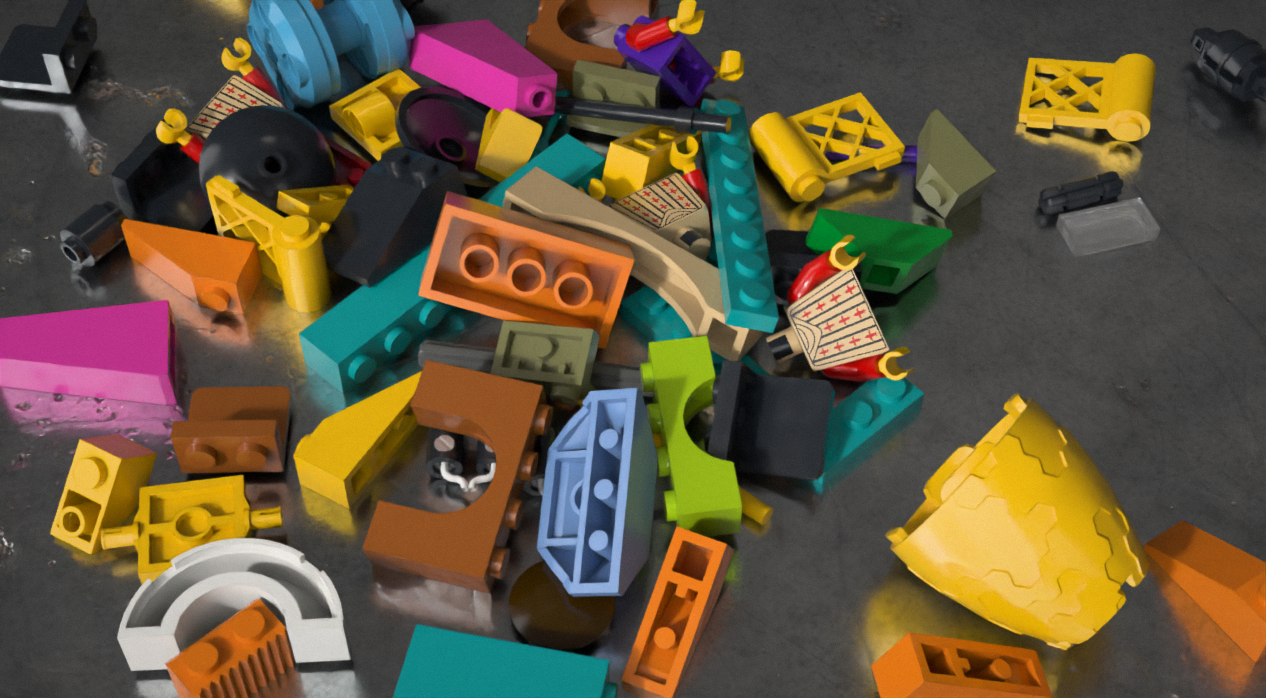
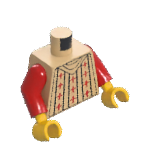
(238, 93)
(673, 206)
(835, 322)

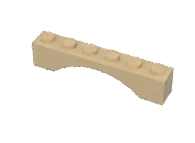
(672, 272)

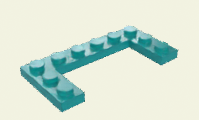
(854, 422)

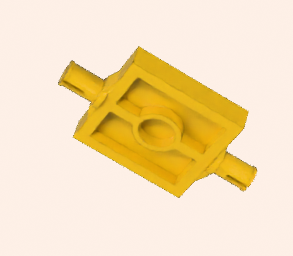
(187, 516)

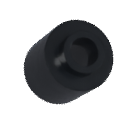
(93, 234)

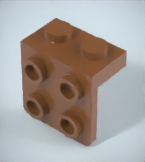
(234, 430)

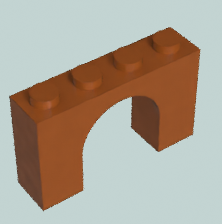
(552, 46)
(469, 543)

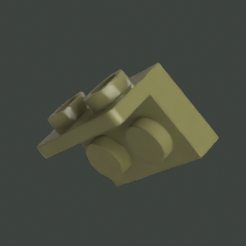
(612, 85)
(548, 356)

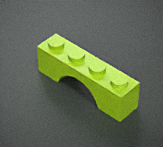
(701, 487)

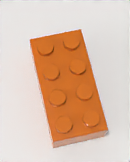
(524, 268)

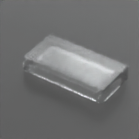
(1108, 227)

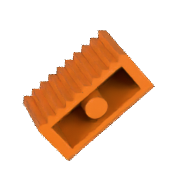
(233, 656)

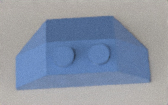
(600, 495)

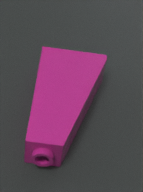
(484, 66)
(94, 352)

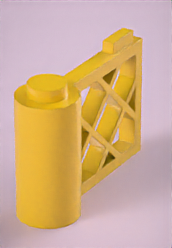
(1123, 103)
(796, 155)
(288, 251)

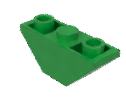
(894, 249)

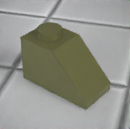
(949, 167)

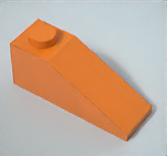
(201, 266)
(1219, 580)
(677, 612)
(958, 669)

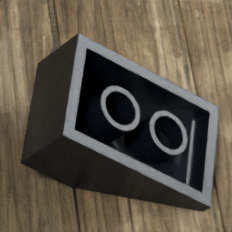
(389, 215)

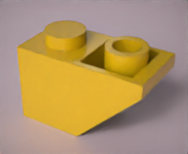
(101, 489)

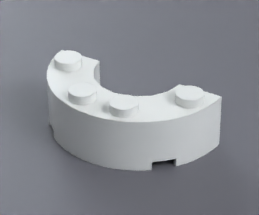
(219, 581)

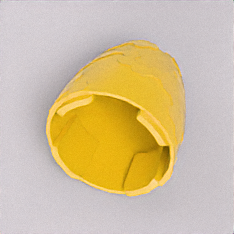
(1025, 531)

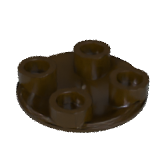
(553, 617)

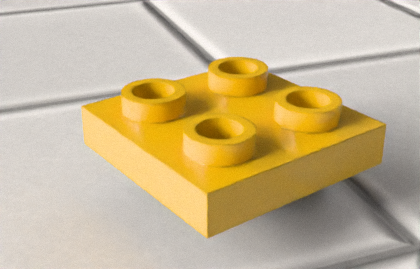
(371, 112)

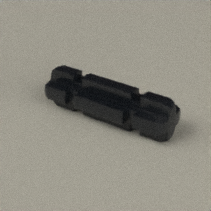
(1080, 193)

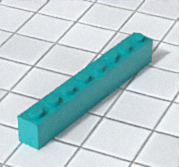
(385, 318)

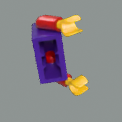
(663, 52)

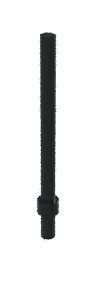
(683, 119)

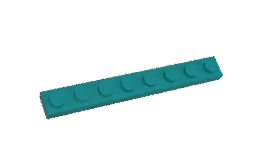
(738, 223)

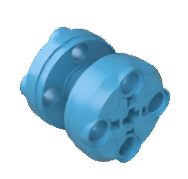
(303, 43)

